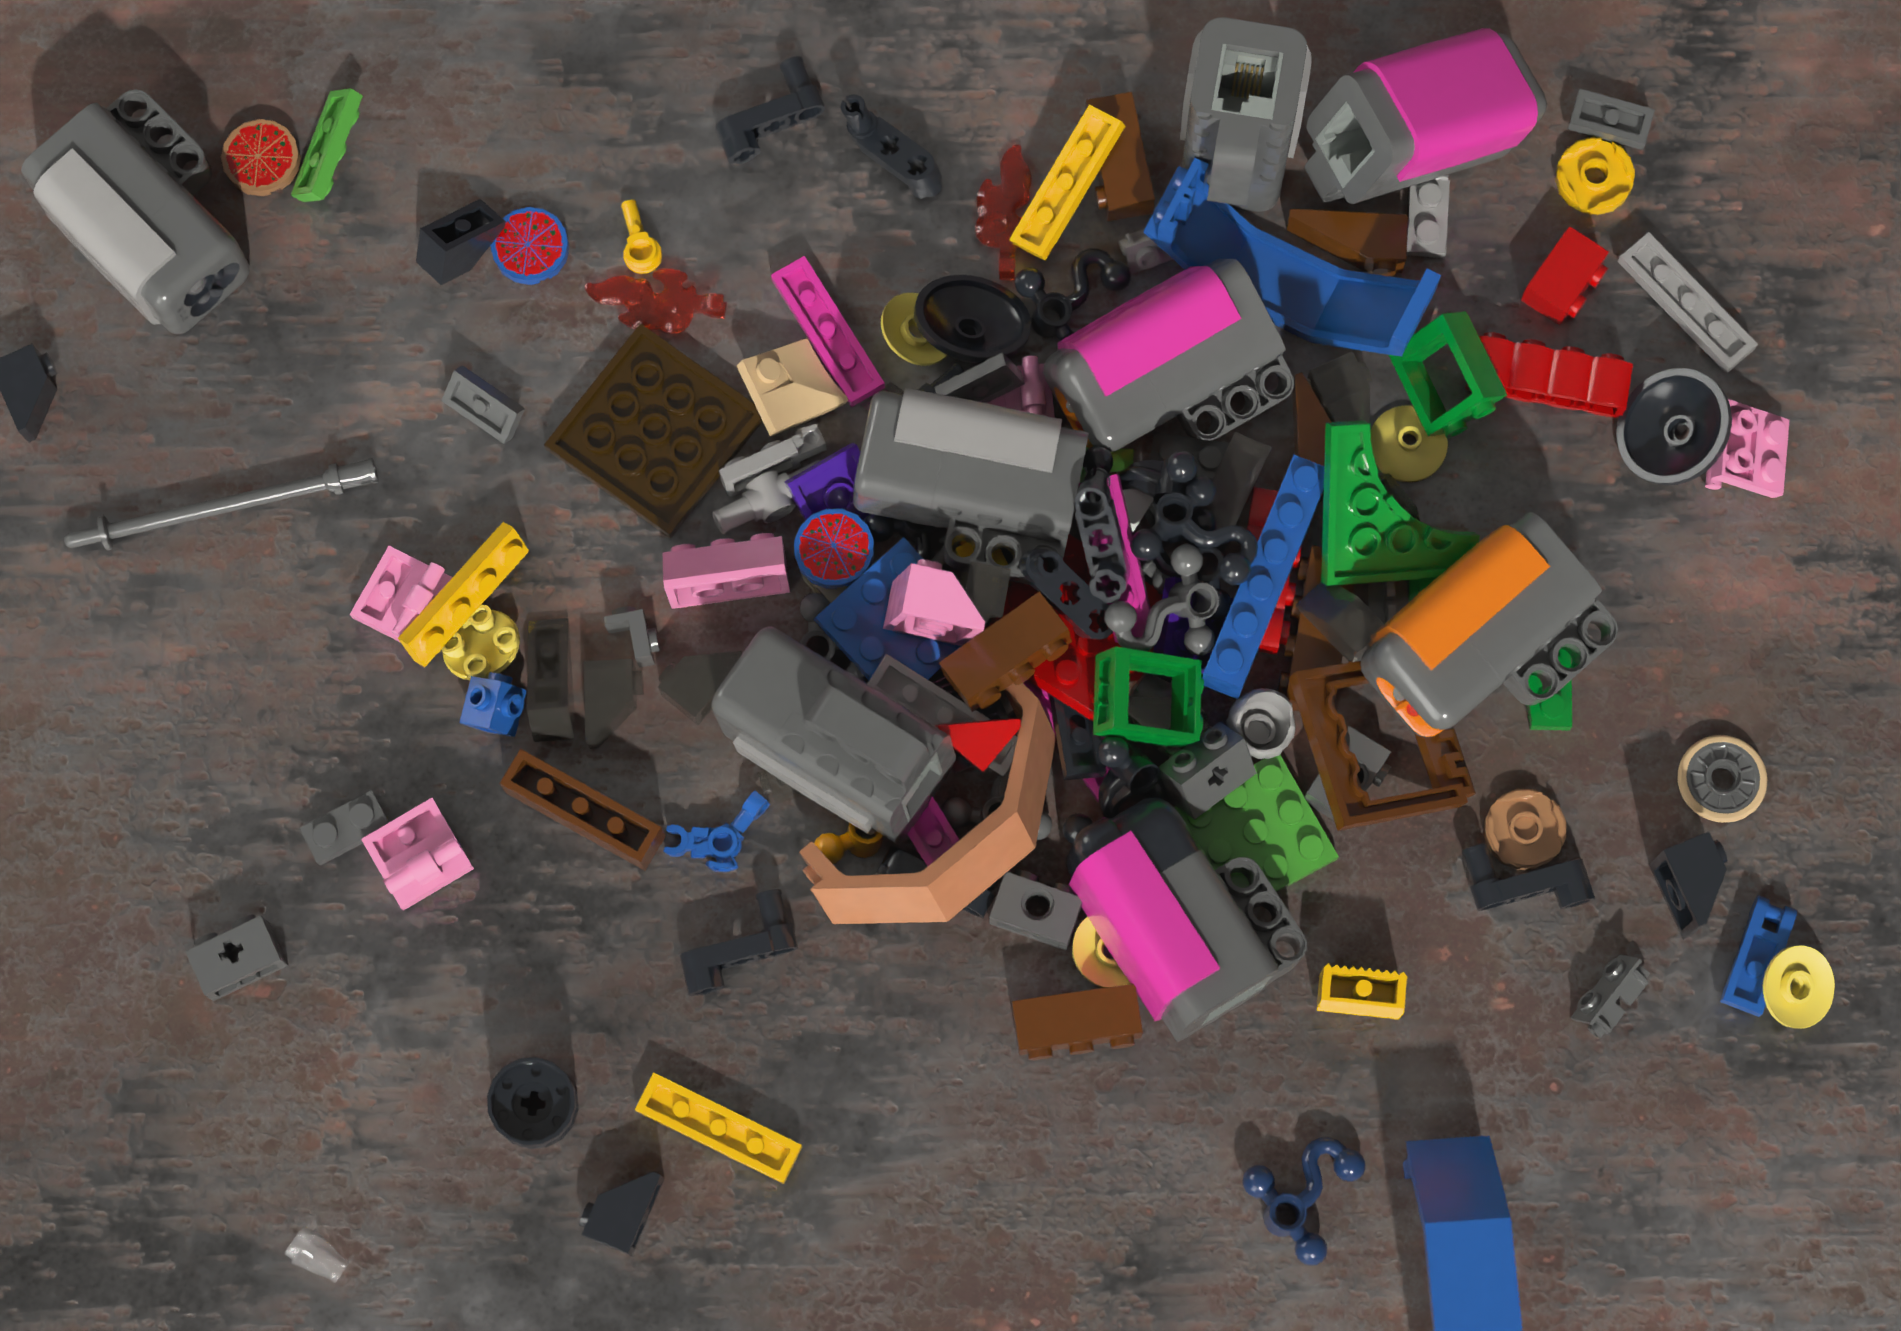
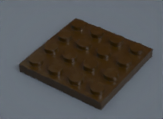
(654, 430)

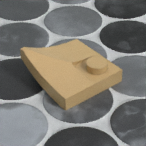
(790, 386)

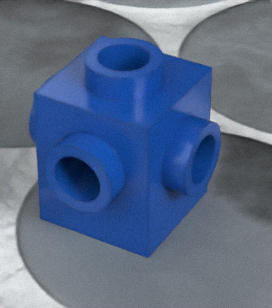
(493, 705)

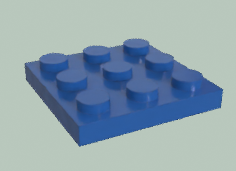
(858, 618)

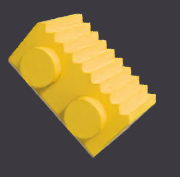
(1361, 992)

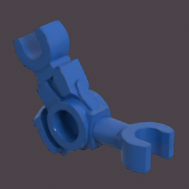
(719, 842)

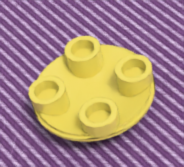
(482, 645)

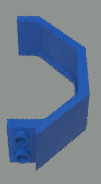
(1296, 287)
(1465, 1234)

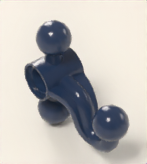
(1260, 1183)

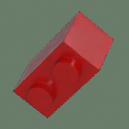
(1565, 275)

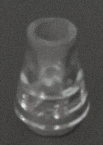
(316, 1254)

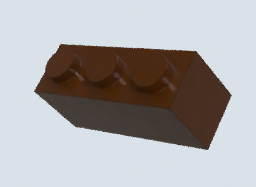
(1124, 176)
(1006, 652)
(1077, 1021)

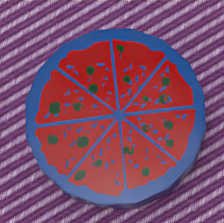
(531, 246)
(833, 548)

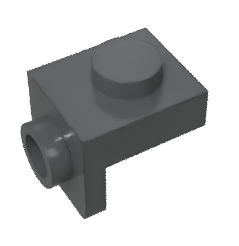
(643, 639)

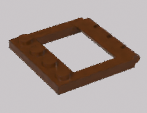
(1340, 767)

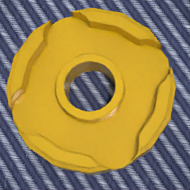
(1588, 196)

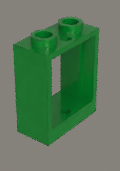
(1474, 363)
(1112, 696)

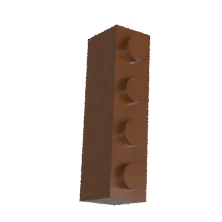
(1308, 646)
(582, 809)

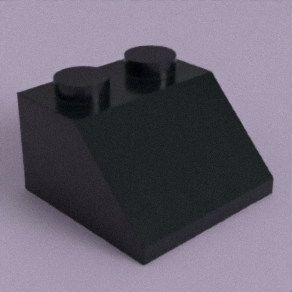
(1690, 880)

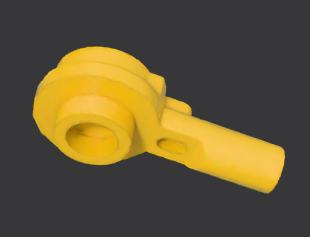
(642, 252)

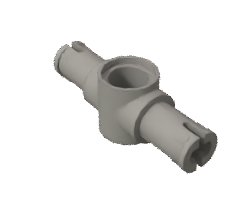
(765, 499)

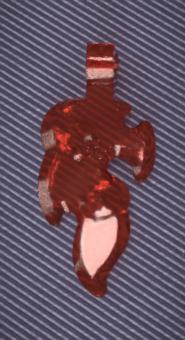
(998, 205)
(667, 311)

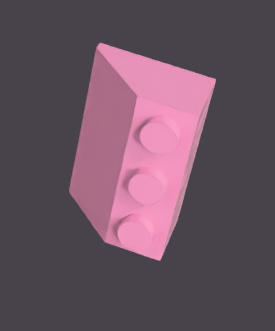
(725, 571)
(932, 605)

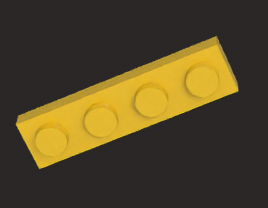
(1067, 182)
(463, 594)
(718, 1128)

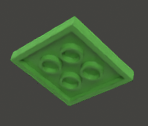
(1266, 823)

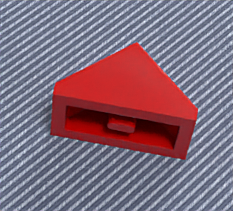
(981, 740)

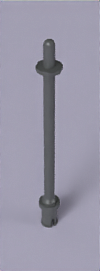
(333, 479)

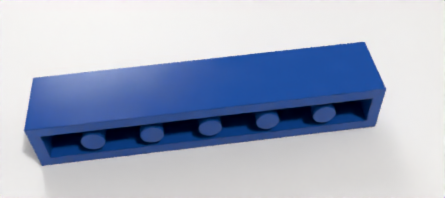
(1260, 593)

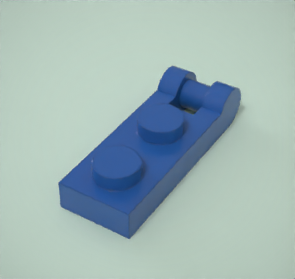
(1754, 954)

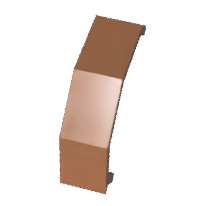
(970, 863)

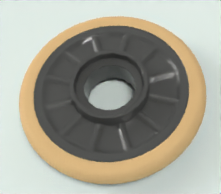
(1709, 800)

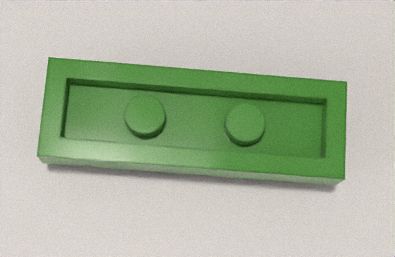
(327, 145)

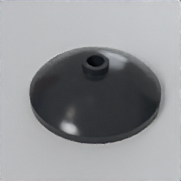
(972, 318)
(1659, 415)

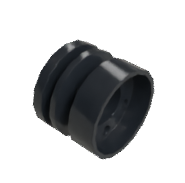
(516, 1085)

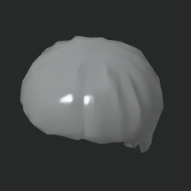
(1263, 721)

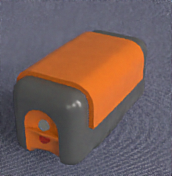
(1489, 625)

